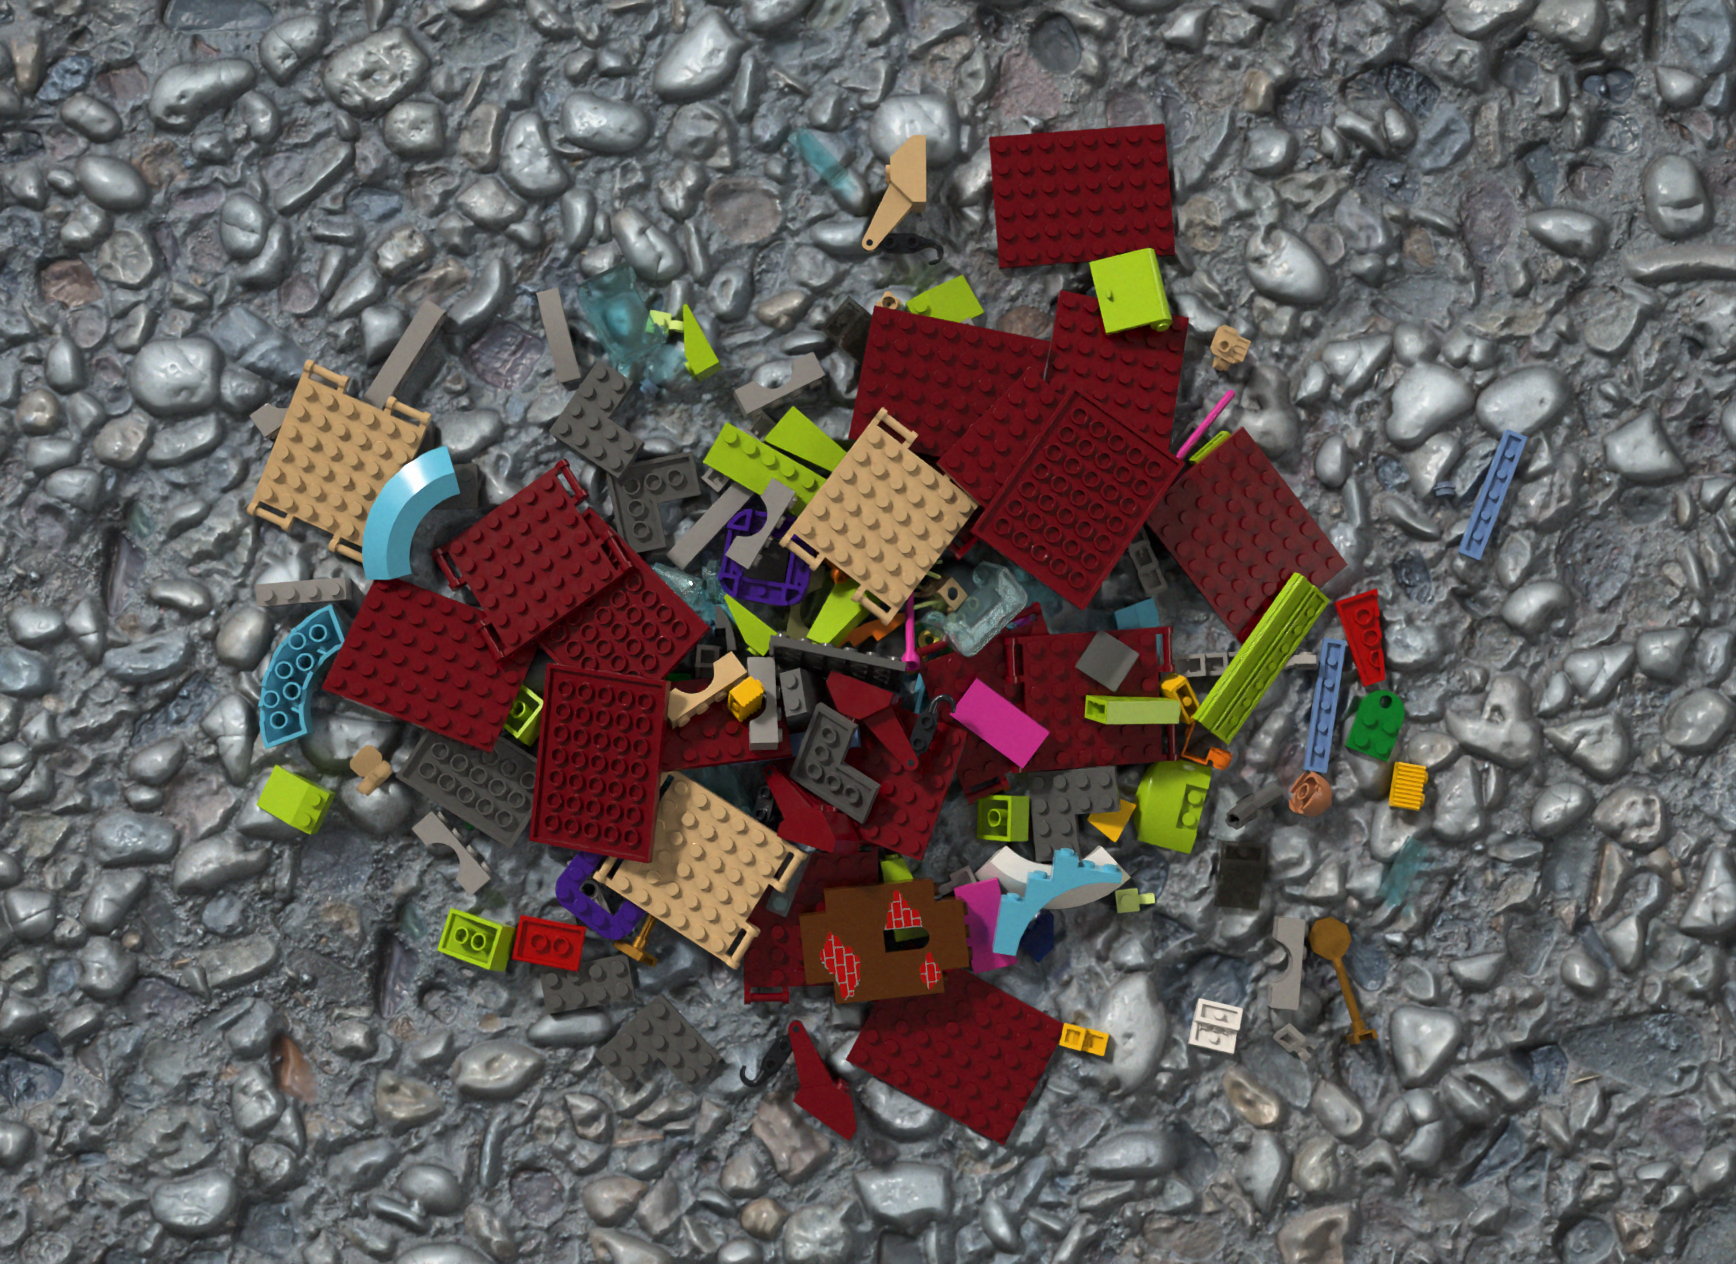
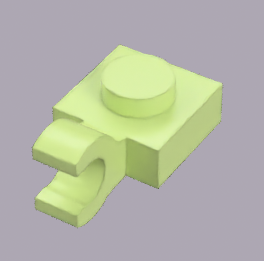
(665, 319)
(1128, 900)

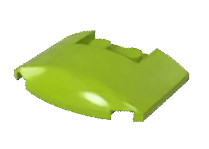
(1171, 803)

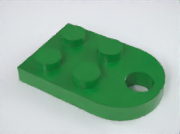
(1375, 727)

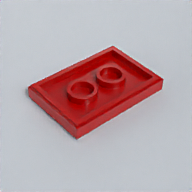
(549, 943)

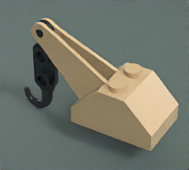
(904, 195)

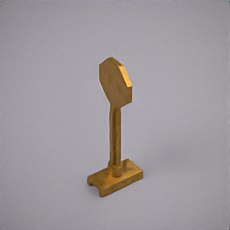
(1331, 940)
(637, 948)

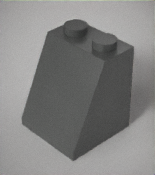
(800, 695)

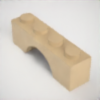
(727, 675)

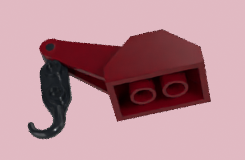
(879, 711)
(804, 818)
(818, 1091)

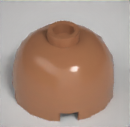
(1311, 795)

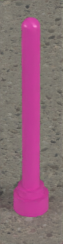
(1207, 422)
(910, 656)

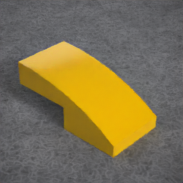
(1084, 1039)

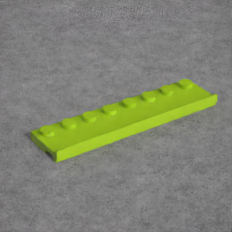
(756, 463)
(1261, 658)

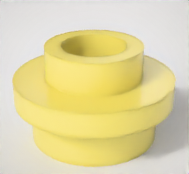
(921, 640)

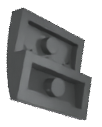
(724, 623)
(1107, 660)

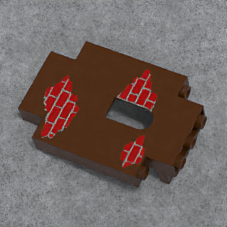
(849, 946)

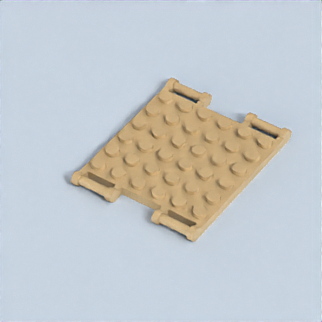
(335, 458)
(882, 517)
(705, 868)

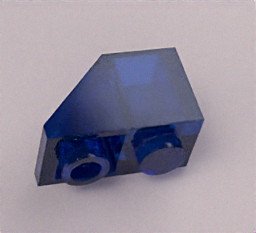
(1040, 937)

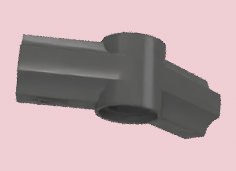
(1253, 805)

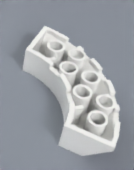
(1013, 870)

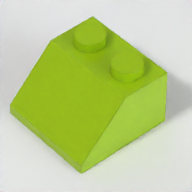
(1003, 818)

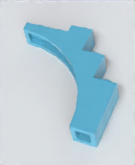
(1040, 888)

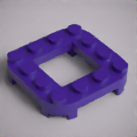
(757, 590)
(586, 909)

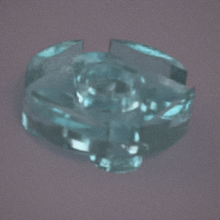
(714, 589)

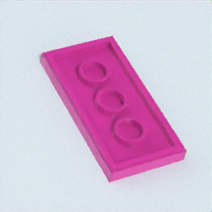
(1000, 723)
(983, 907)

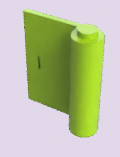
(1134, 289)

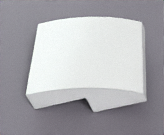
(1215, 1026)

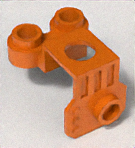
(1220, 757)

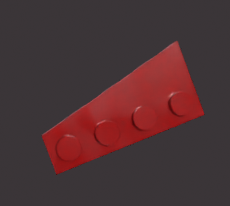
(1363, 635)

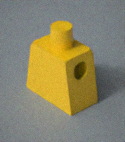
(1112, 823)

